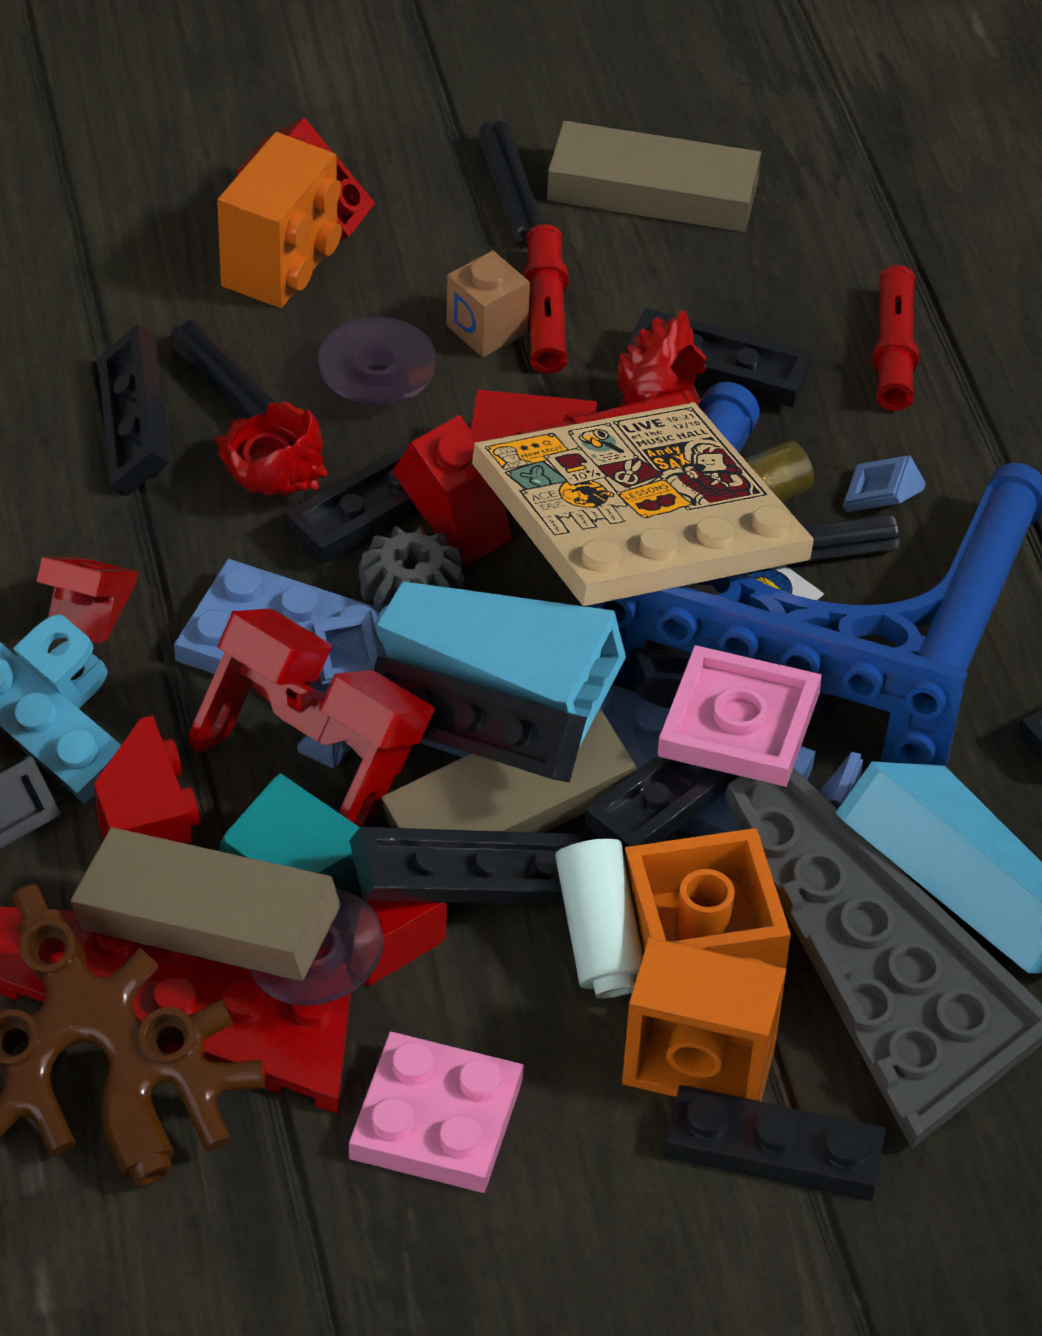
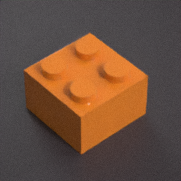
(278, 220)
(710, 895)
(702, 1021)

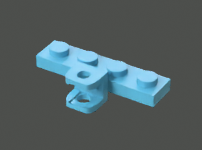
(43, 704)

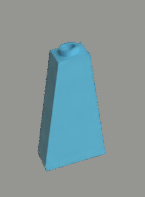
(507, 643)
(953, 850)

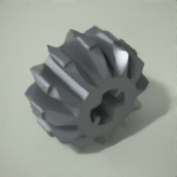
(407, 559)

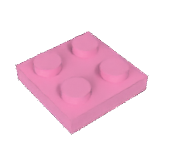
(740, 715)
(436, 1112)

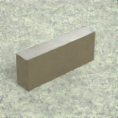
(653, 176)
(499, 797)
(206, 903)

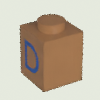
(487, 303)

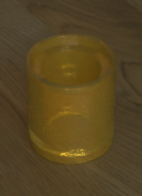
(784, 469)

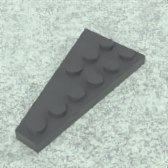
(905, 977)

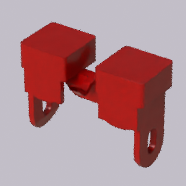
(358, 708)

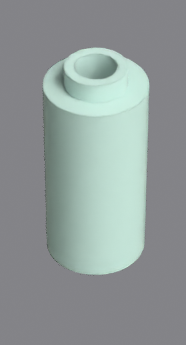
(600, 916)

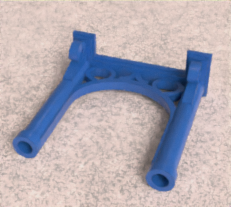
(915, 681)

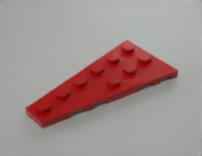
(297, 1043)

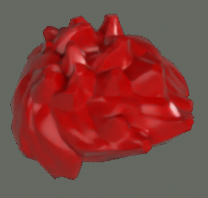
(661, 361)
(274, 451)

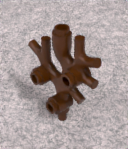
(101, 1012)

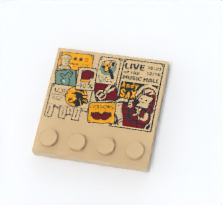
(641, 503)

